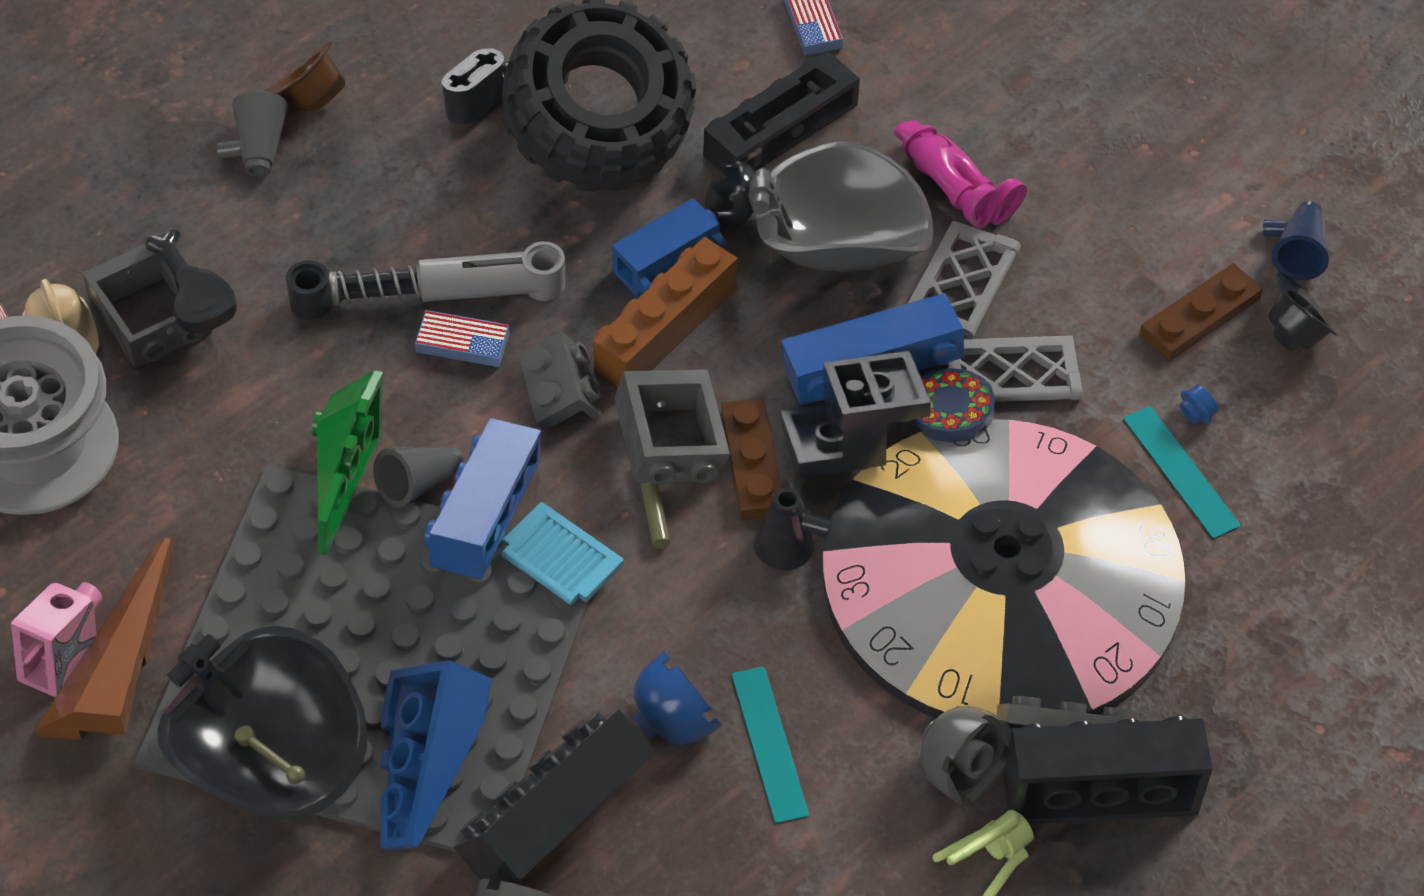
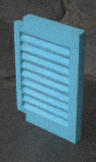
(560, 555)

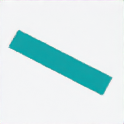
(1182, 472)
(770, 745)

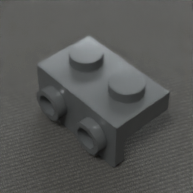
(559, 380)

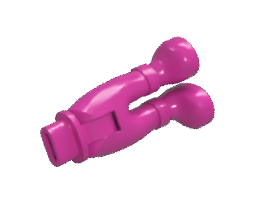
(959, 176)

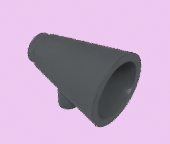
(259, 127)
(410, 472)

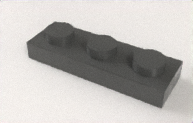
(1028, 711)

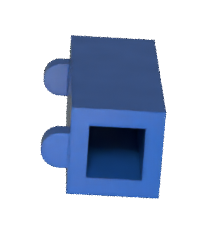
(660, 243)

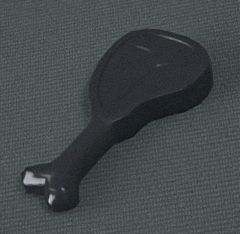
(203, 296)

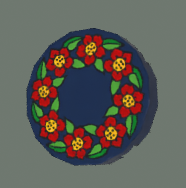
(959, 405)

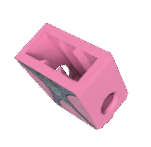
(54, 635)

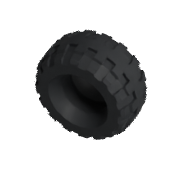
(587, 145)

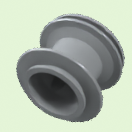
(43, 376)

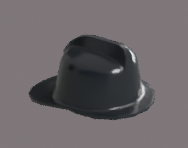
(1297, 316)

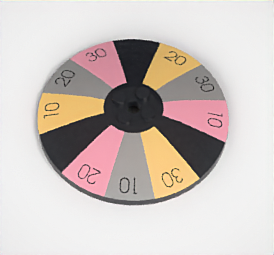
(956, 623)

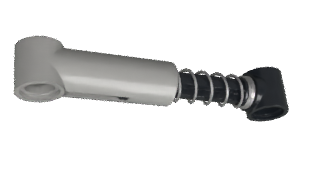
(534, 272)

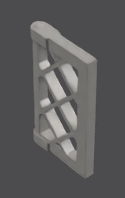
(982, 243)
(1065, 368)

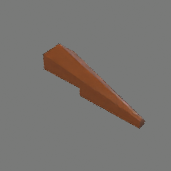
(106, 678)

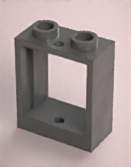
(111, 283)
(671, 392)

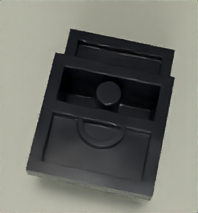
(853, 422)

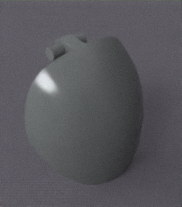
(841, 209)

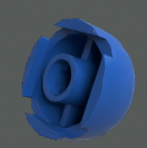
(671, 705)

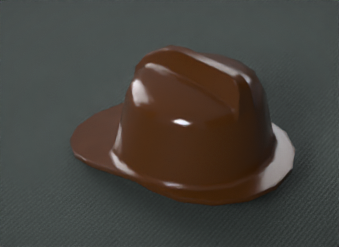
(312, 83)

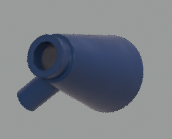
(1301, 242)

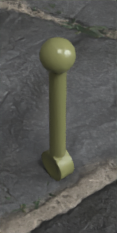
(245, 736)

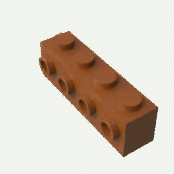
(666, 312)

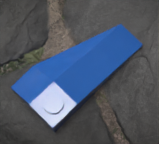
(430, 726)

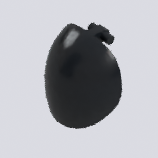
(292, 699)

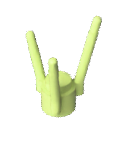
(1001, 838)

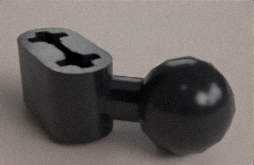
(475, 85)

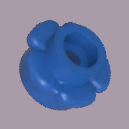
(1198, 405)

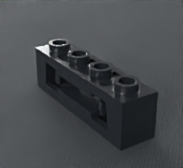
(782, 114)

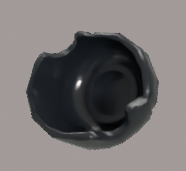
(730, 196)

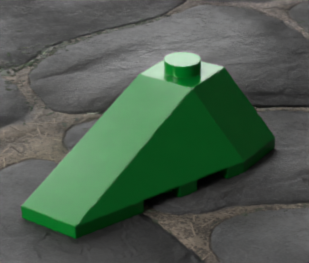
(346, 442)

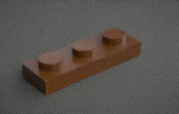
(1200, 312)
(751, 455)

